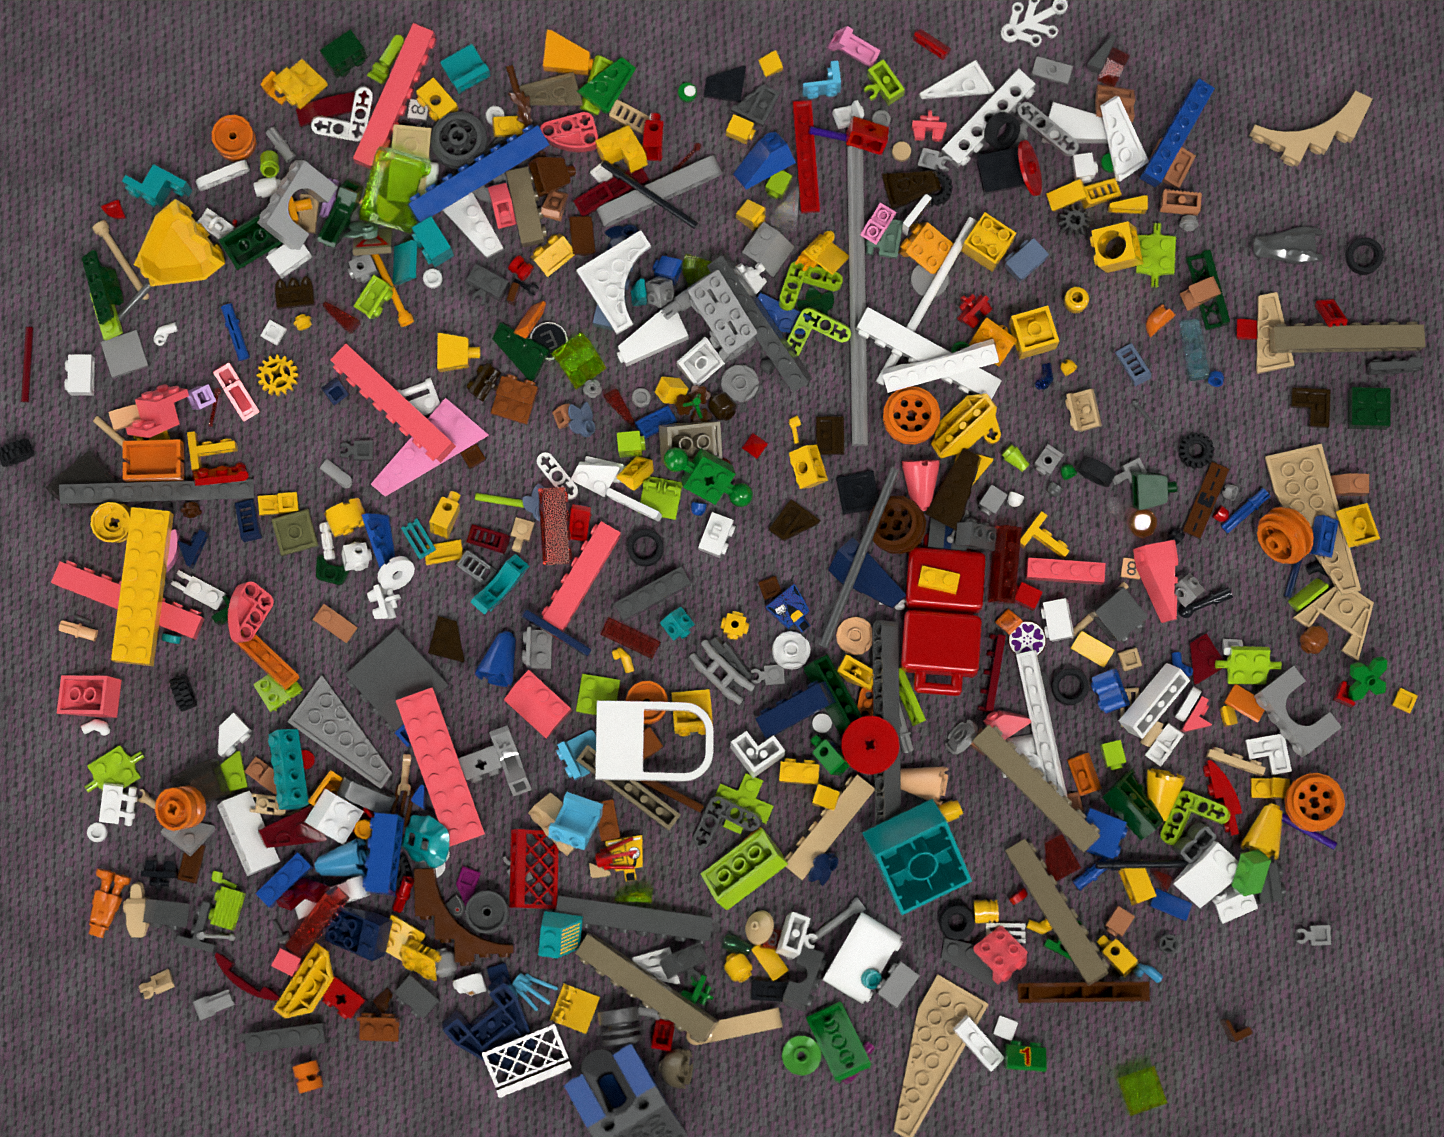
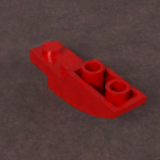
(1220, 787)

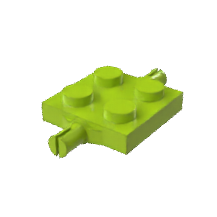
(1157, 255)
(1248, 665)
(114, 768)

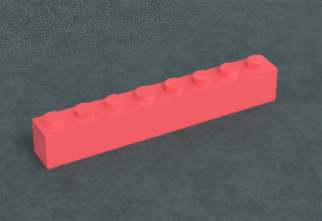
(395, 94)
(393, 403)
(107, 592)

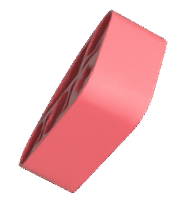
(575, 138)
(241, 606)

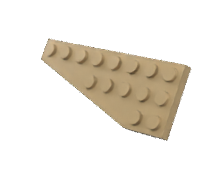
(1304, 484)
(933, 1050)

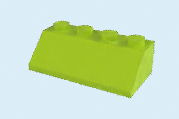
(744, 869)

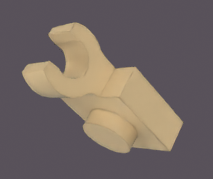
(522, 532)
(158, 984)

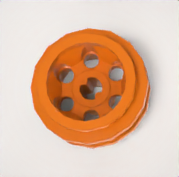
(911, 395)
(1285, 535)
(1323, 784)

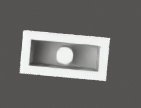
(287, 260)
(80, 374)
(1058, 620)

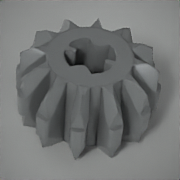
(1075, 215)

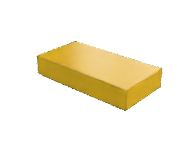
(1067, 195)
(445, 552)

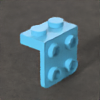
(572, 749)

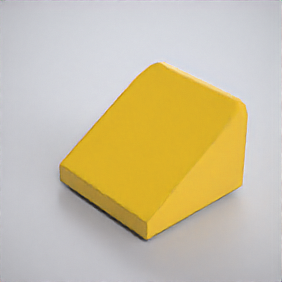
(771, 64)
(1228, 716)

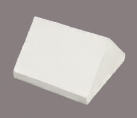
(700, 362)

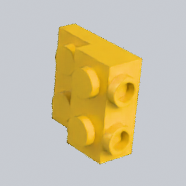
(299, 84)
(1358, 525)
(688, 722)

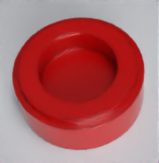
(308, 759)
(1018, 896)

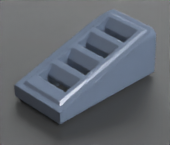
(1143, 368)

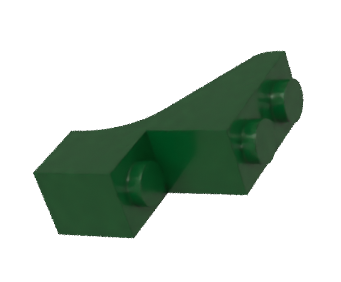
(341, 214)

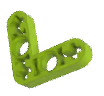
(805, 277)
(808, 326)
(1191, 807)

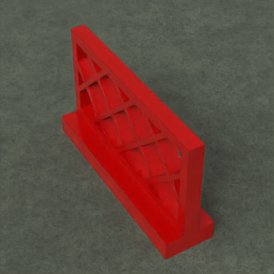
(517, 870)

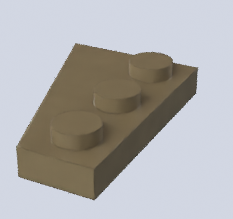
(554, 91)

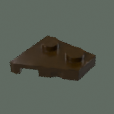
(793, 521)
(446, 640)

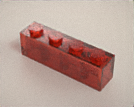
(554, 526)
(1005, 565)
(317, 921)

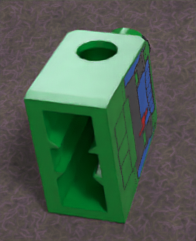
(834, 760)

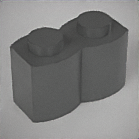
(1191, 846)

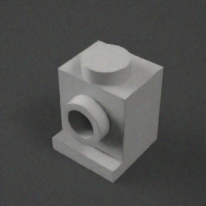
(1049, 452)

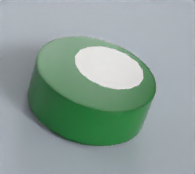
(687, 92)

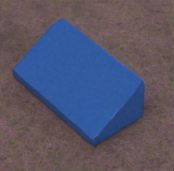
(1324, 536)
(420, 797)
(1170, 905)

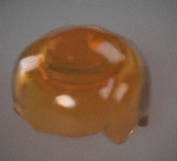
(1142, 523)

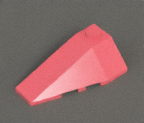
(1157, 571)

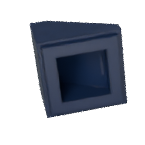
(335, 391)

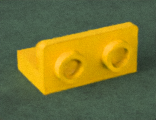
(552, 254)

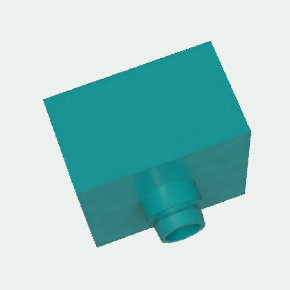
(917, 856)

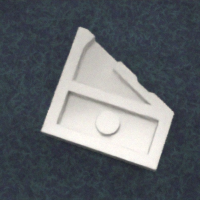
(595, 476)
(651, 963)

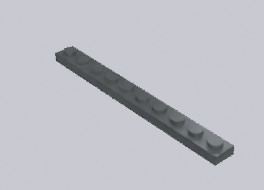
(153, 491)

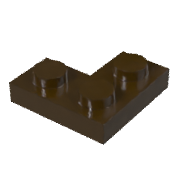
(1316, 401)

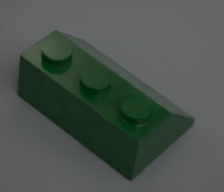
(248, 242)

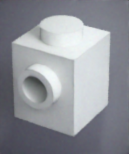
(1084, 167)

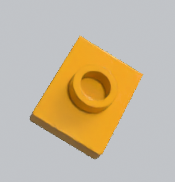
(267, 86)

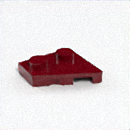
(1203, 658)

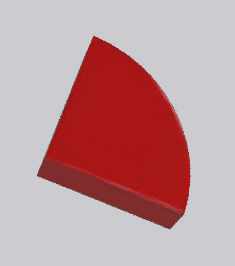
(114, 210)

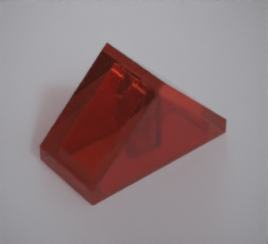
(1113, 67)

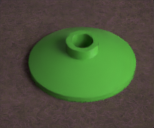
(801, 1066)

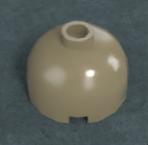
(676, 1068)

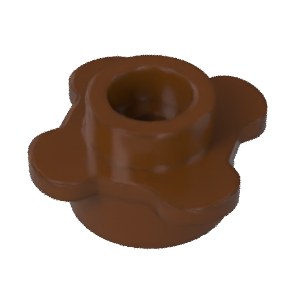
(191, 510)

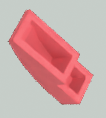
(236, 391)

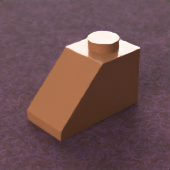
(1351, 484)
(335, 623)

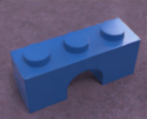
(284, 879)

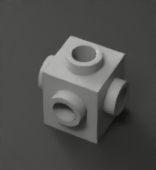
(365, 274)
(660, 291)
(1187, 589)

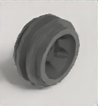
(458, 122)

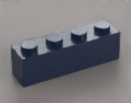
(795, 709)

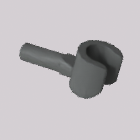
(283, 938)

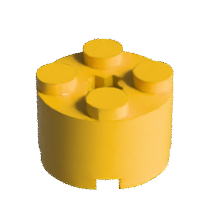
(345, 517)

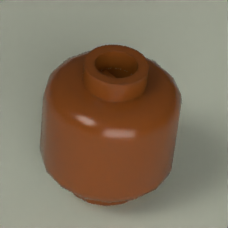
(1314, 640)

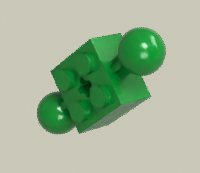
(718, 475)

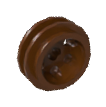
(908, 536)

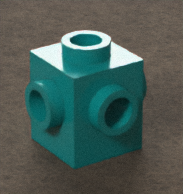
(677, 624)

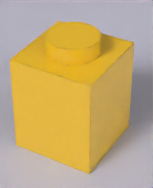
(740, 129)

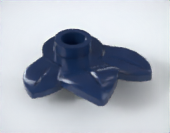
(619, 234)
(822, 868)

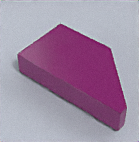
(467, 883)

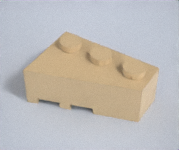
(545, 813)

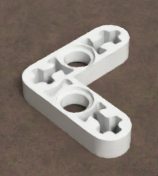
(348, 125)

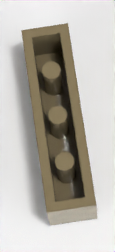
(525, 207)

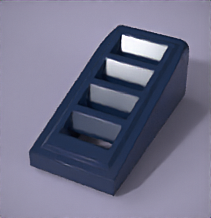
(244, 534)

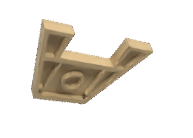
(1347, 611)

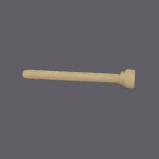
(102, 230)

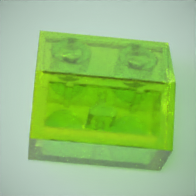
(578, 360)

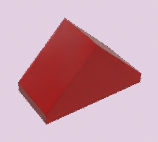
(663, 1035)

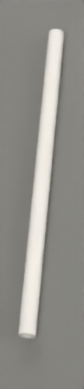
(933, 289)

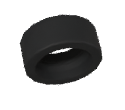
(995, 124)
(1364, 241)
(1096, 471)
(645, 533)
(1070, 672)

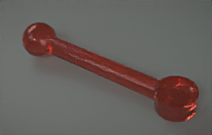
(697, 147)
(217, 392)

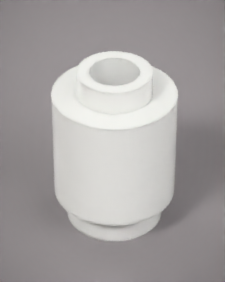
(267, 186)

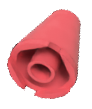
(921, 480)

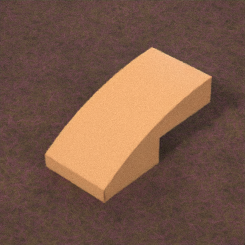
(124, 417)

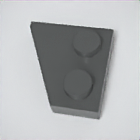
(757, 105)

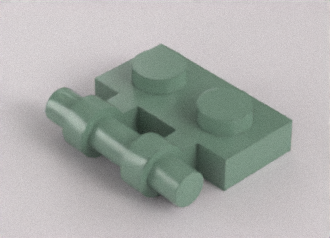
(889, 241)

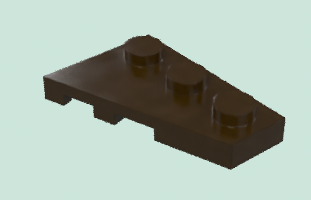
(909, 187)

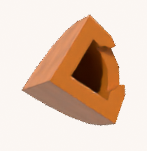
(1158, 319)

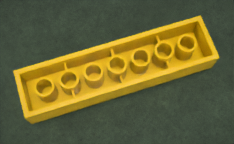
(142, 586)

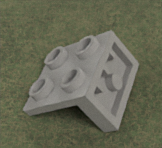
(538, 649)

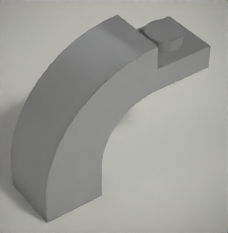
(510, 760)

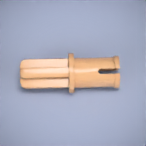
(78, 630)

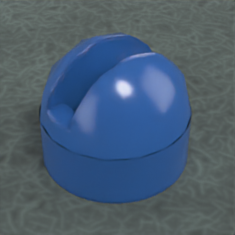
(1216, 382)
(698, 508)

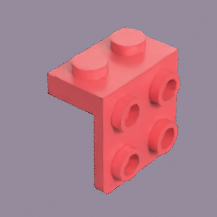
(1001, 954)

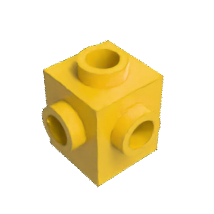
(734, 633)

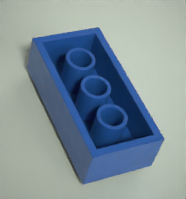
(384, 854)

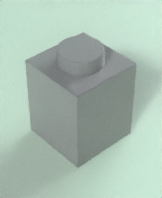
(992, 501)

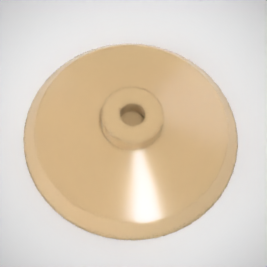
(759, 927)

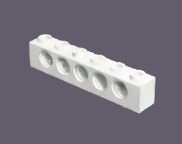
(1018, 82)

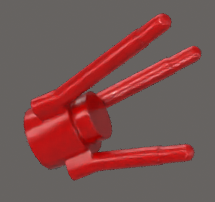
(605, 858)

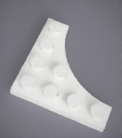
(607, 278)

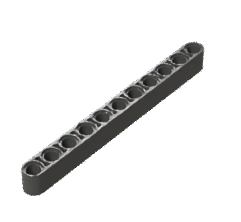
(886, 707)

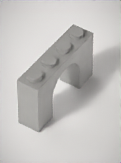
(276, 215)
(1273, 701)

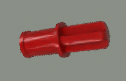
(403, 893)

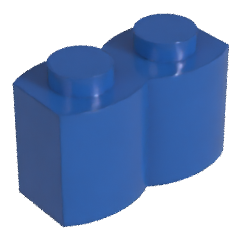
(1110, 691)

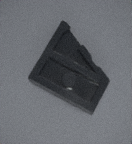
(726, 85)

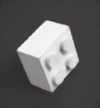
(334, 816)

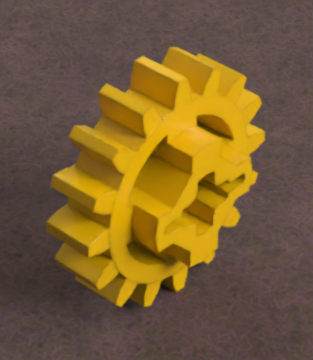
(274, 383)

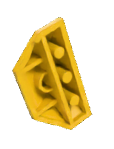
(964, 425)
(307, 984)

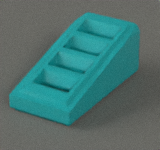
(638, 293)

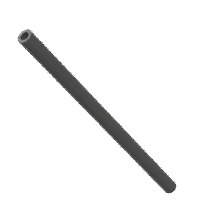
(859, 558)

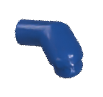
(1177, 662)

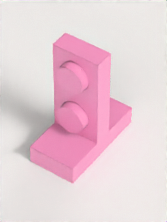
(854, 46)

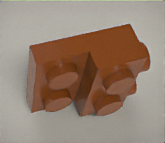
(514, 399)

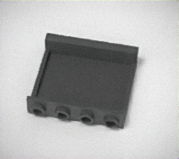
(390, 673)

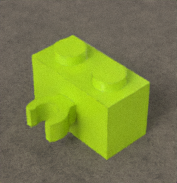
(884, 83)

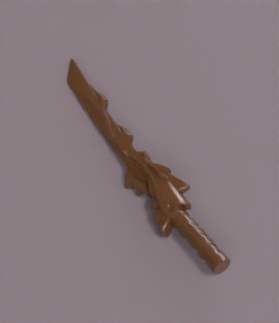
(522, 102)

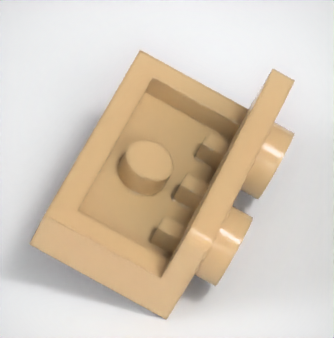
(1083, 410)

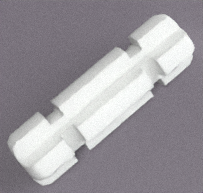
(327, 541)

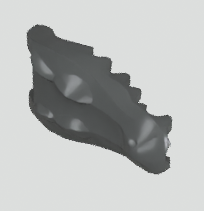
(1292, 246)

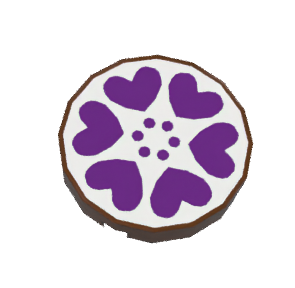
(1026, 638)

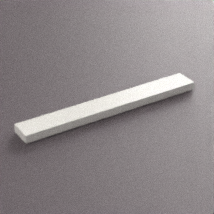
(1040, 719)

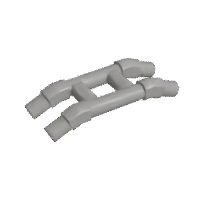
(732, 673)

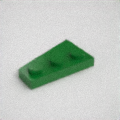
(608, 85)

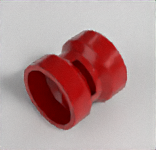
(521, 268)

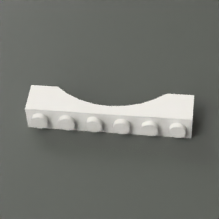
(912, 374)

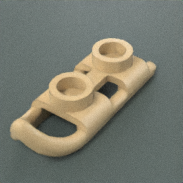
(262, 805)

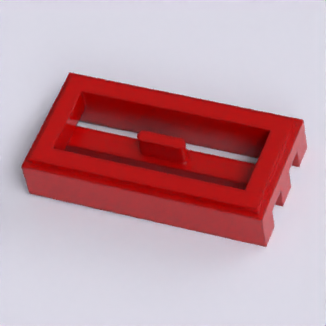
(1328, 313)

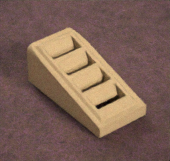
(619, 119)

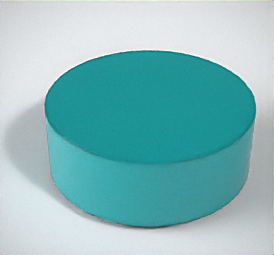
(171, 638)
(871, 978)

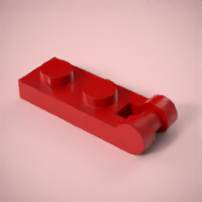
(220, 475)

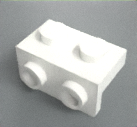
(1232, 904)

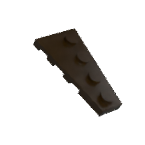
(951, 499)

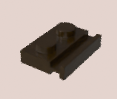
(830, 435)

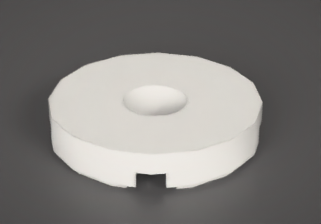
(405, 572)

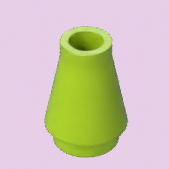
(1014, 457)

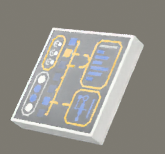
(916, 214)

